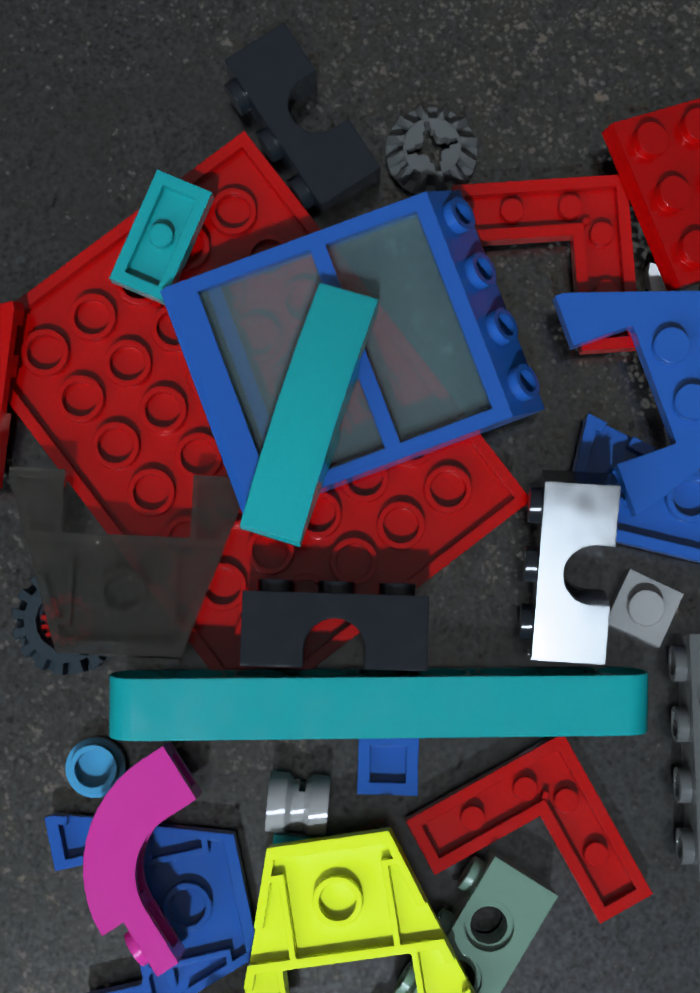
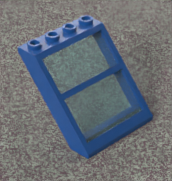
(435, 361)

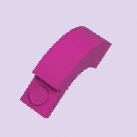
(116, 853)

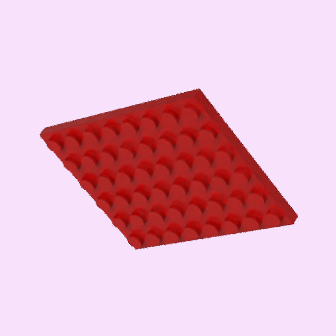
(123, 418)

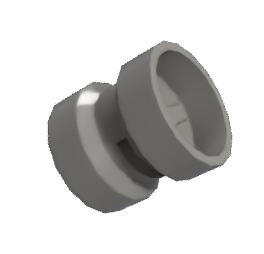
(297, 803)

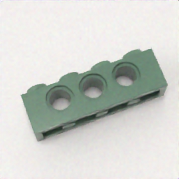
(493, 955)

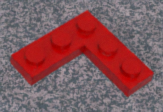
(581, 210)
(534, 784)

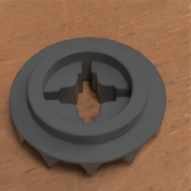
(415, 171)

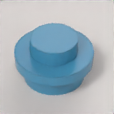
(94, 766)

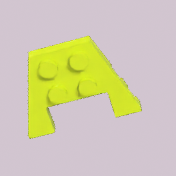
(342, 904)

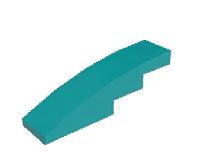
(309, 414)

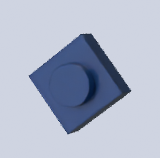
(388, 766)

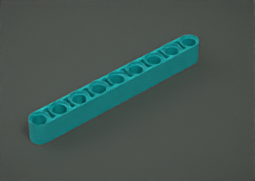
(376, 703)

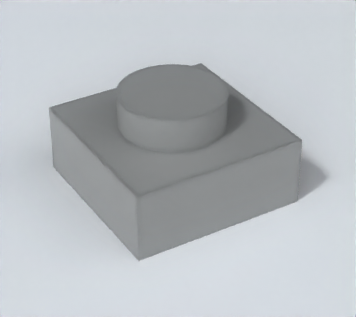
(643, 608)

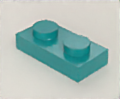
(161, 236)

